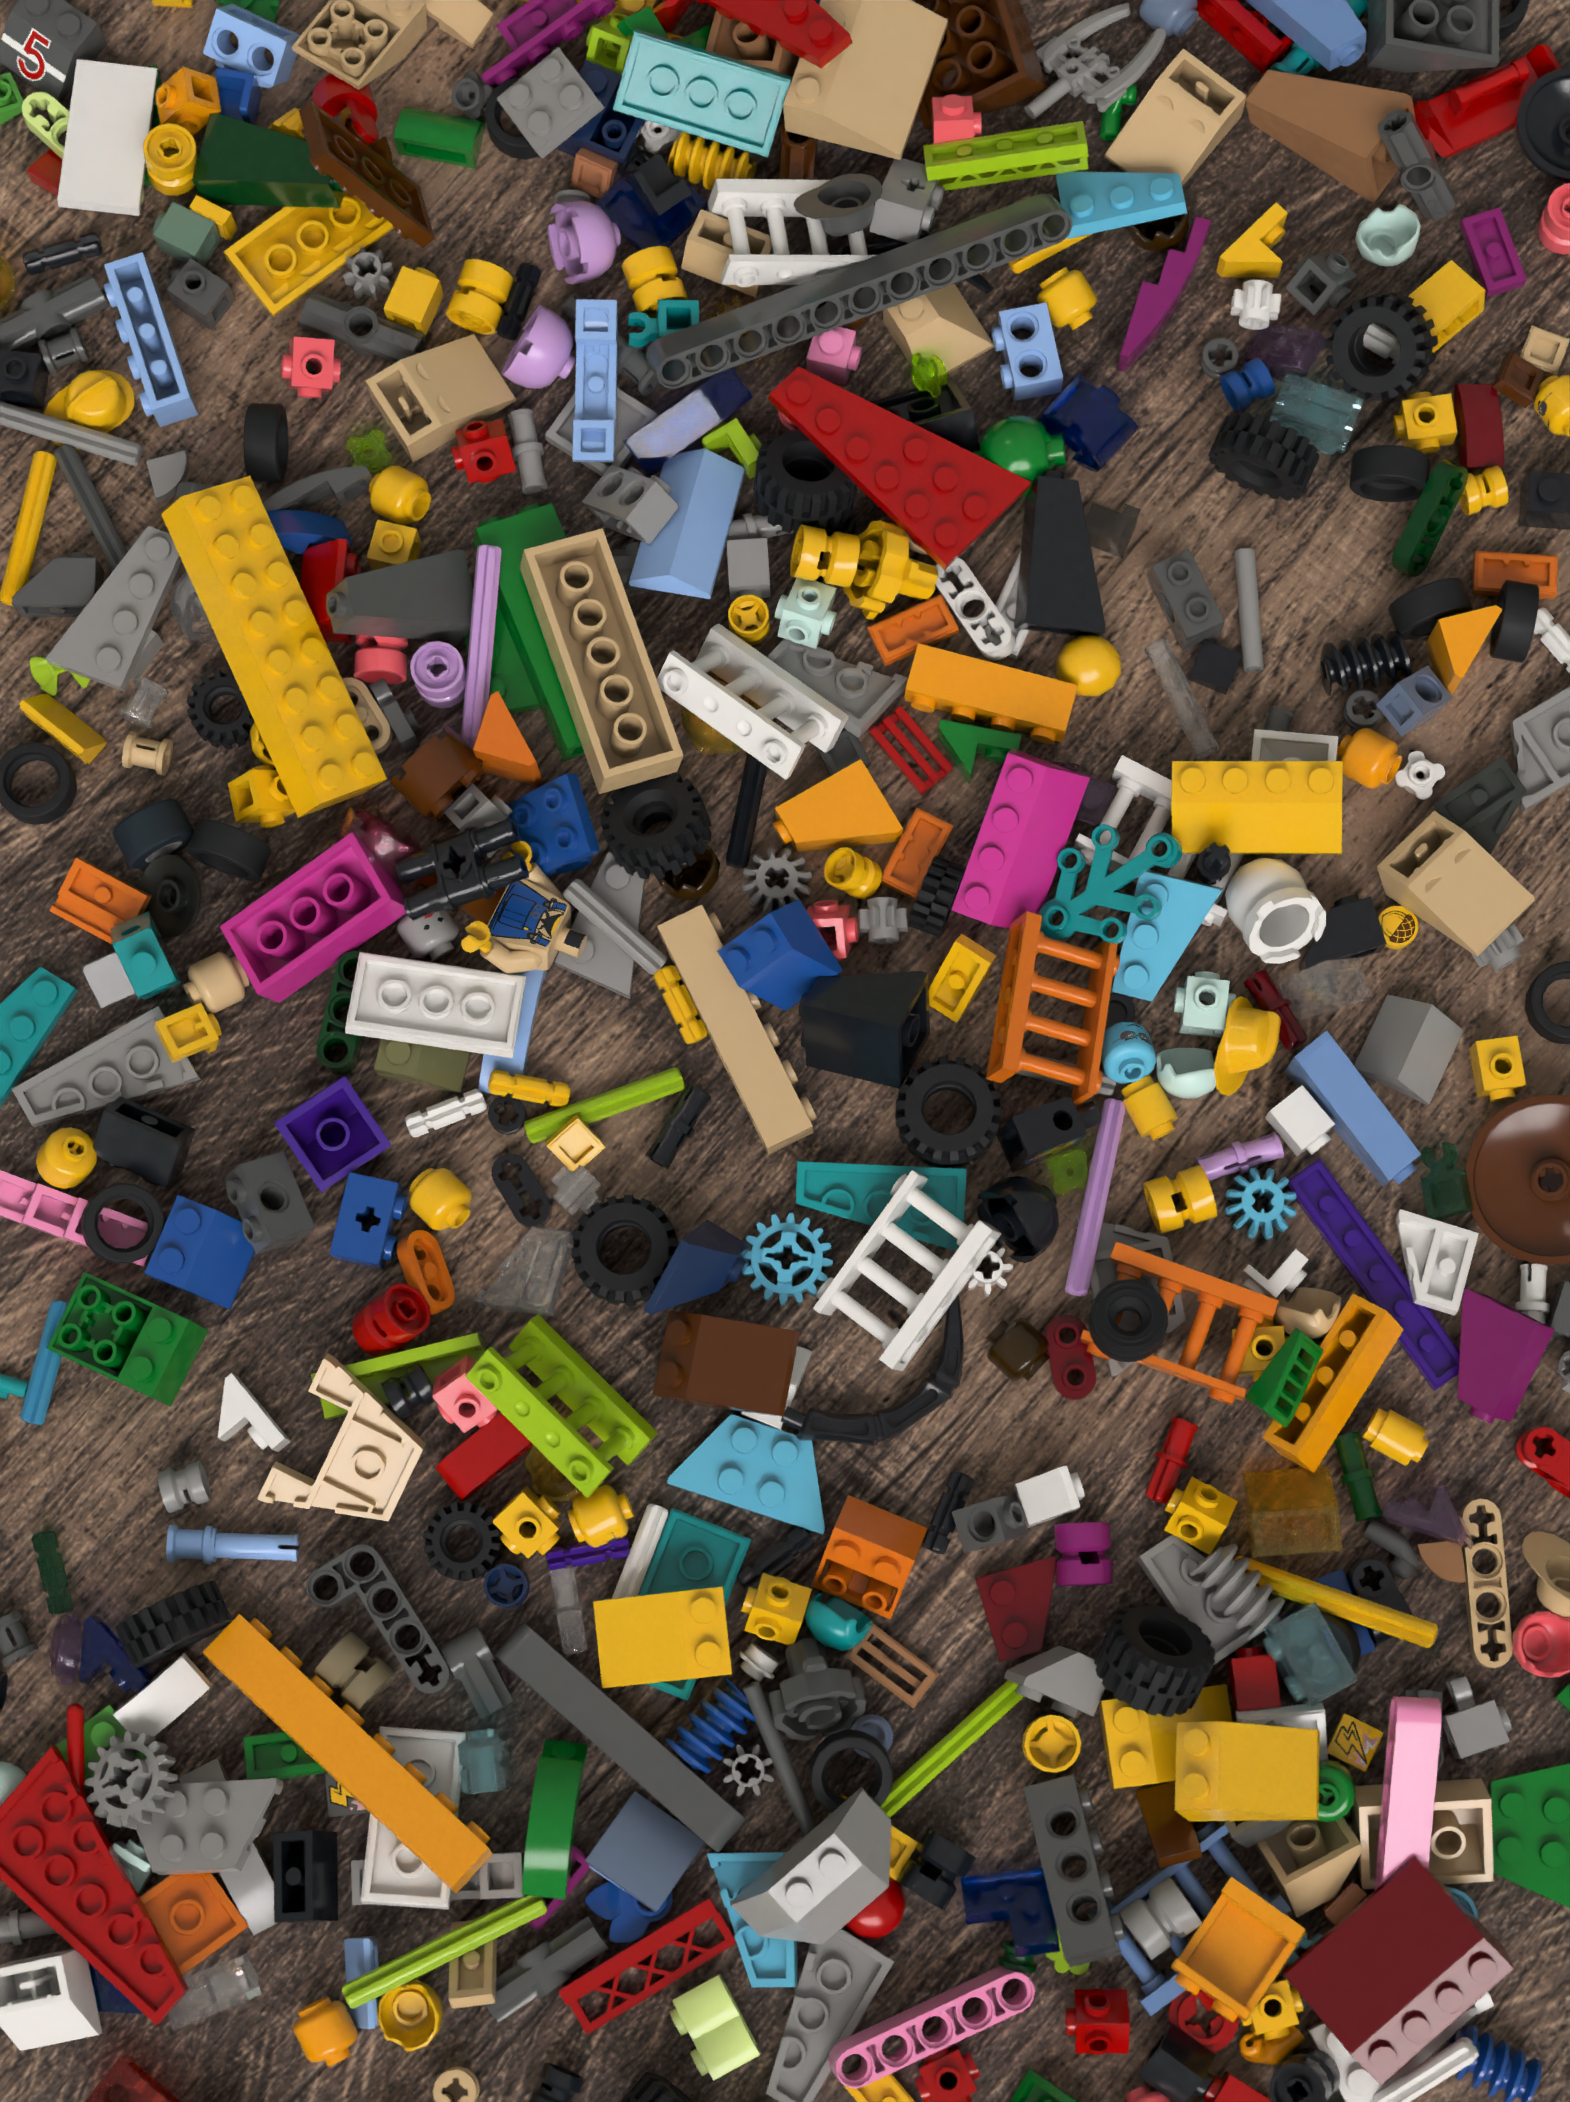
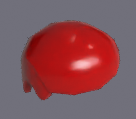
(880, 1915)

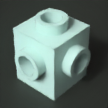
(805, 620)
(1201, 1018)

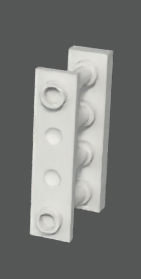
(774, 201)
(765, 684)
(1138, 780)
(924, 1309)

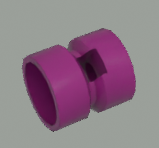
(1083, 1538)

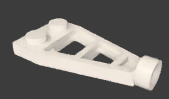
(1356, 2082)

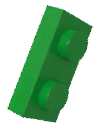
(277, 1757)

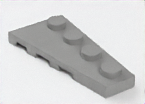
(121, 1064)

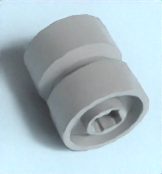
(1160, 1918)

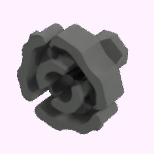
(815, 1694)

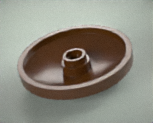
(1523, 1179)

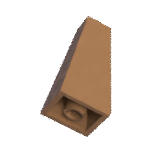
(1329, 125)

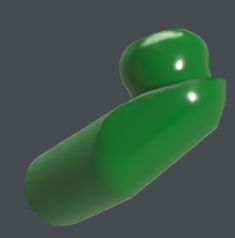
(1112, 116)

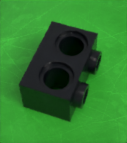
(23, 379)

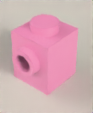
(834, 355)

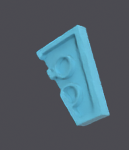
(1118, 199)
(1156, 945)
(766, 1959)

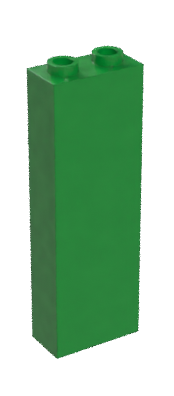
(513, 534)

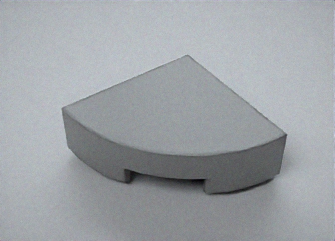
(167, 473)

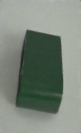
(332, 1029)

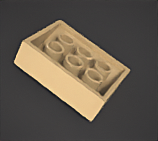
(874, 85)

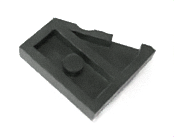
(1484, 803)

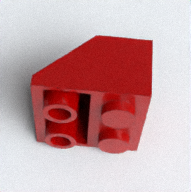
(323, 570)

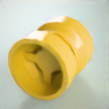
(1484, 490)
(750, 611)
(852, 873)

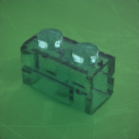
(1317, 412)
(485, 1762)

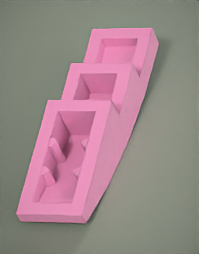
(62, 1214)

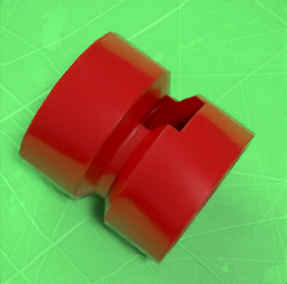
(391, 1320)

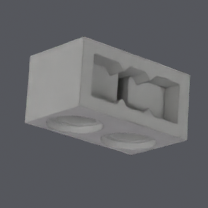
(631, 503)

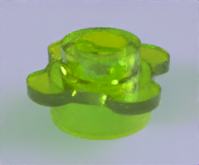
(928, 373)
(374, 441)
(1059, 1165)

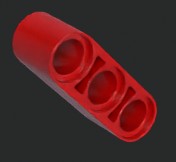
(482, 1457)

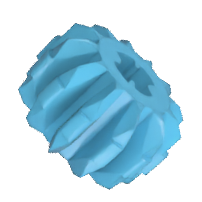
(1245, 1200)

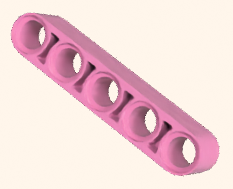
(1408, 1784)
(909, 2026)

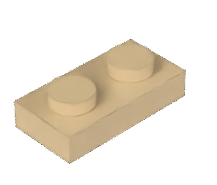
(473, 1975)

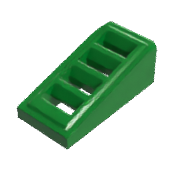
(1281, 1387)

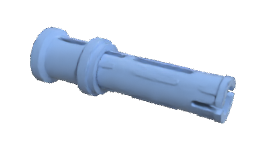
(210, 1545)

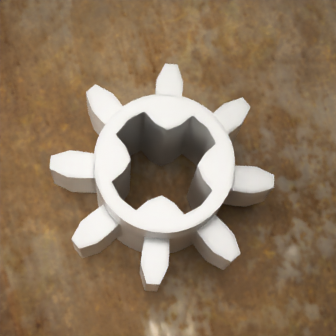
(1255, 304)
(994, 1261)

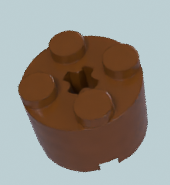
(439, 774)

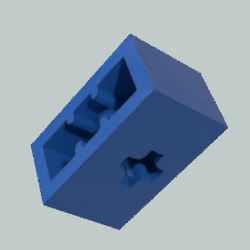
(361, 1198)

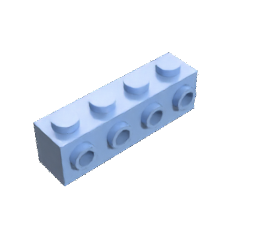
(151, 340)

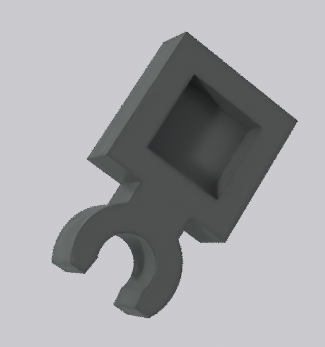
(402, 723)

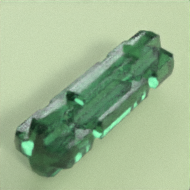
(52, 1572)

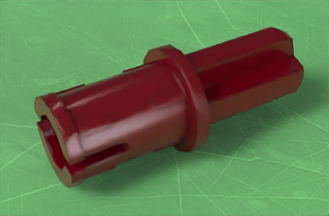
(1270, 999)

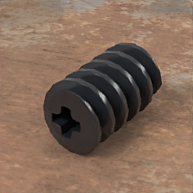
(1363, 661)

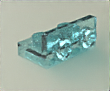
(1309, 1655)

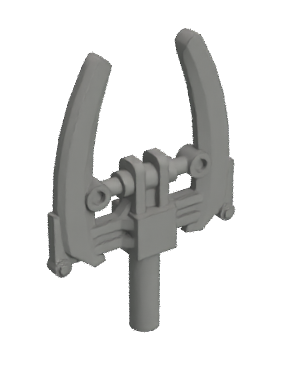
(1078, 75)

